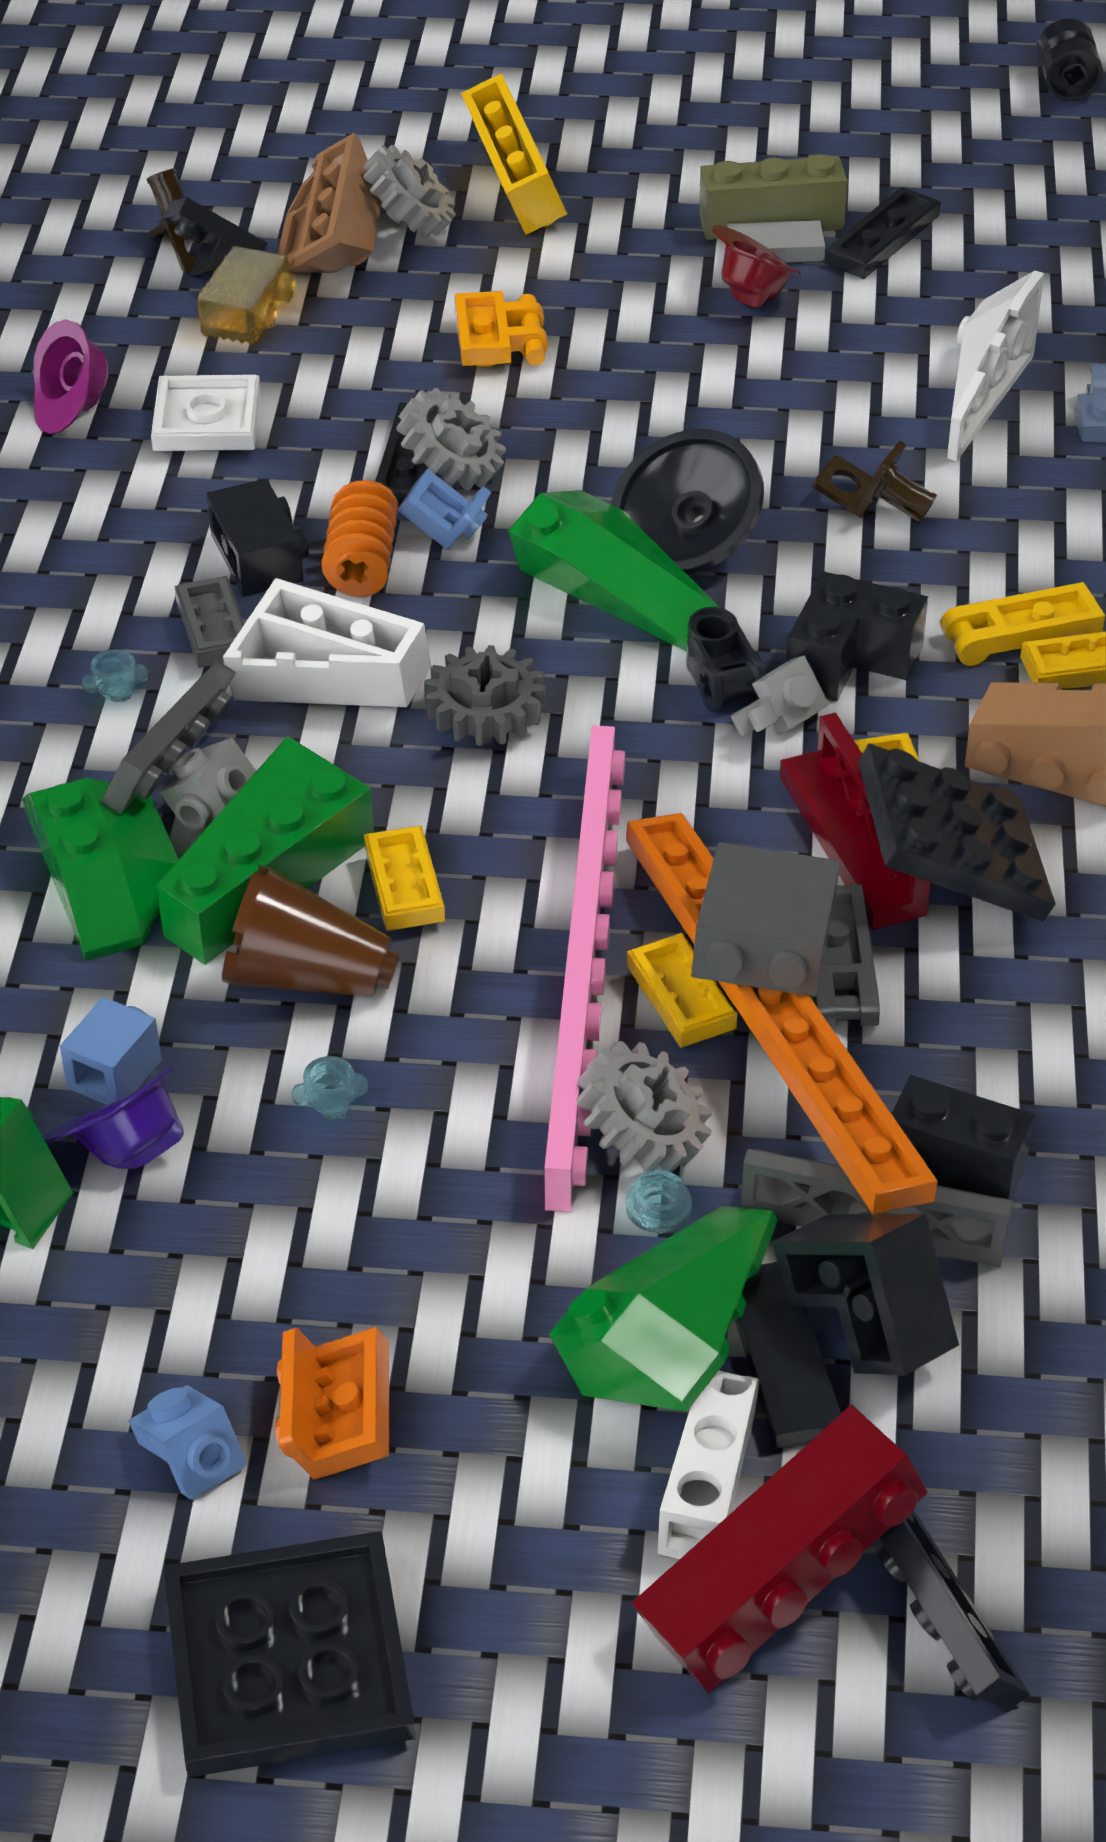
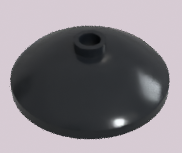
(688, 478)

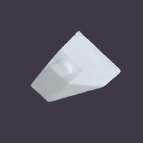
(993, 354)

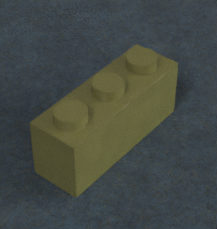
(773, 192)

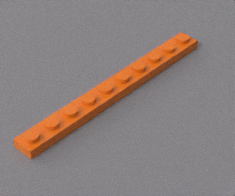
(796, 1039)

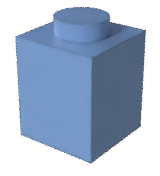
(111, 1052)

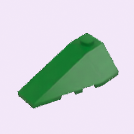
(606, 562)

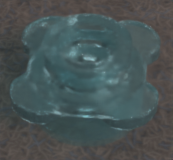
(114, 675)
(329, 1087)

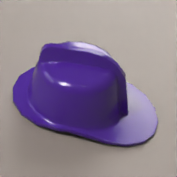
(129, 1129)

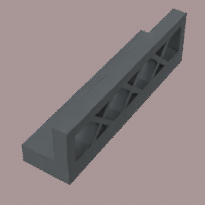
(804, 1190)

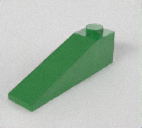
(663, 1318)

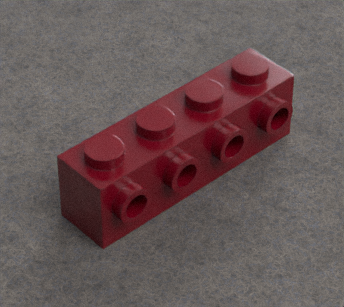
(781, 1548)

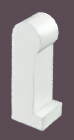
(707, 1463)

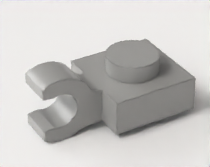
(785, 699)

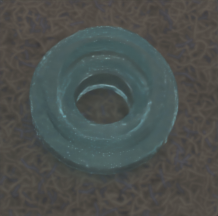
(660, 1189)

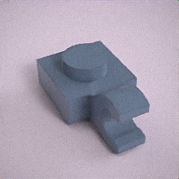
(1092, 406)

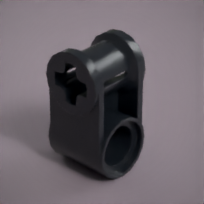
(721, 657)

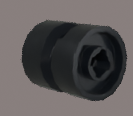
(1069, 59)

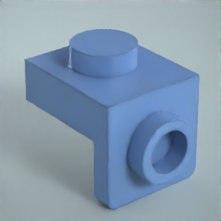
(442, 510)
(190, 1436)

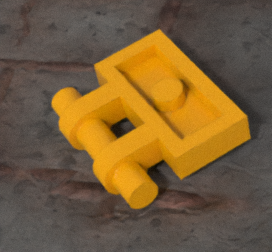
(485, 332)

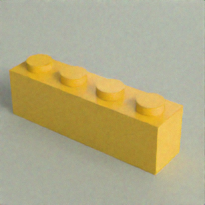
(514, 154)

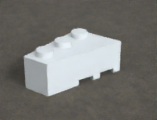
(326, 651)

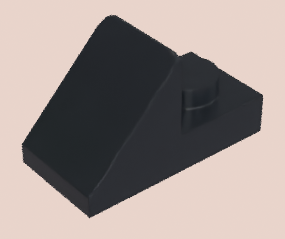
(218, 235)

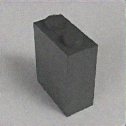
(765, 919)

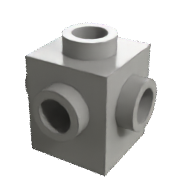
(206, 783)

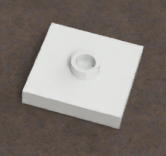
(206, 413)

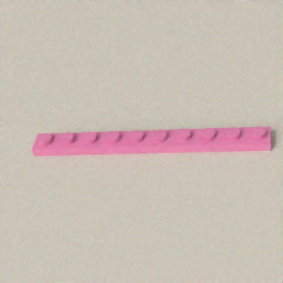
(584, 974)

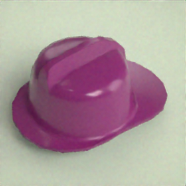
(67, 376)

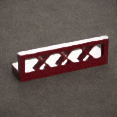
(836, 807)

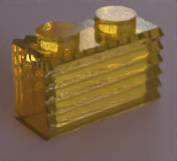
(245, 295)

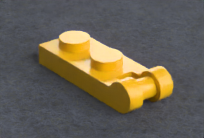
(1008, 621)

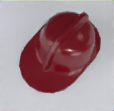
(751, 268)

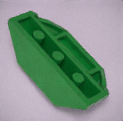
(102, 862)

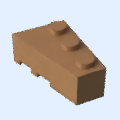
(1042, 737)

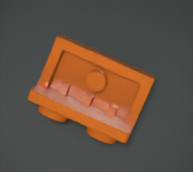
(334, 1401)

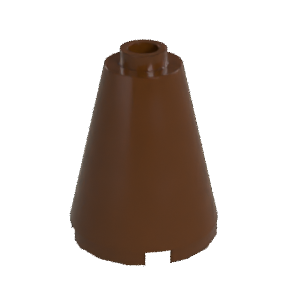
(304, 942)

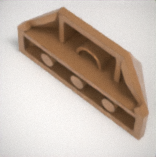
(333, 213)

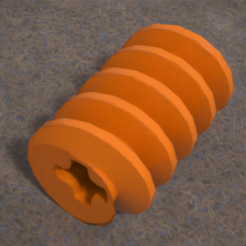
(360, 538)

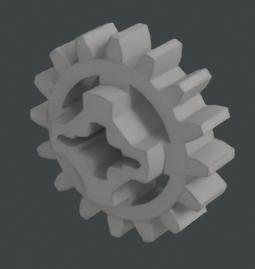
(409, 190)
(451, 438)
(644, 1107)

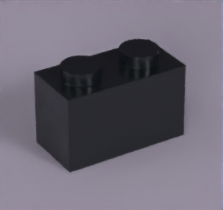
(256, 536)
(965, 1137)

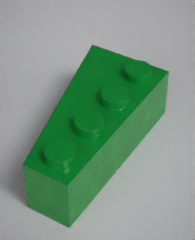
(288, 816)

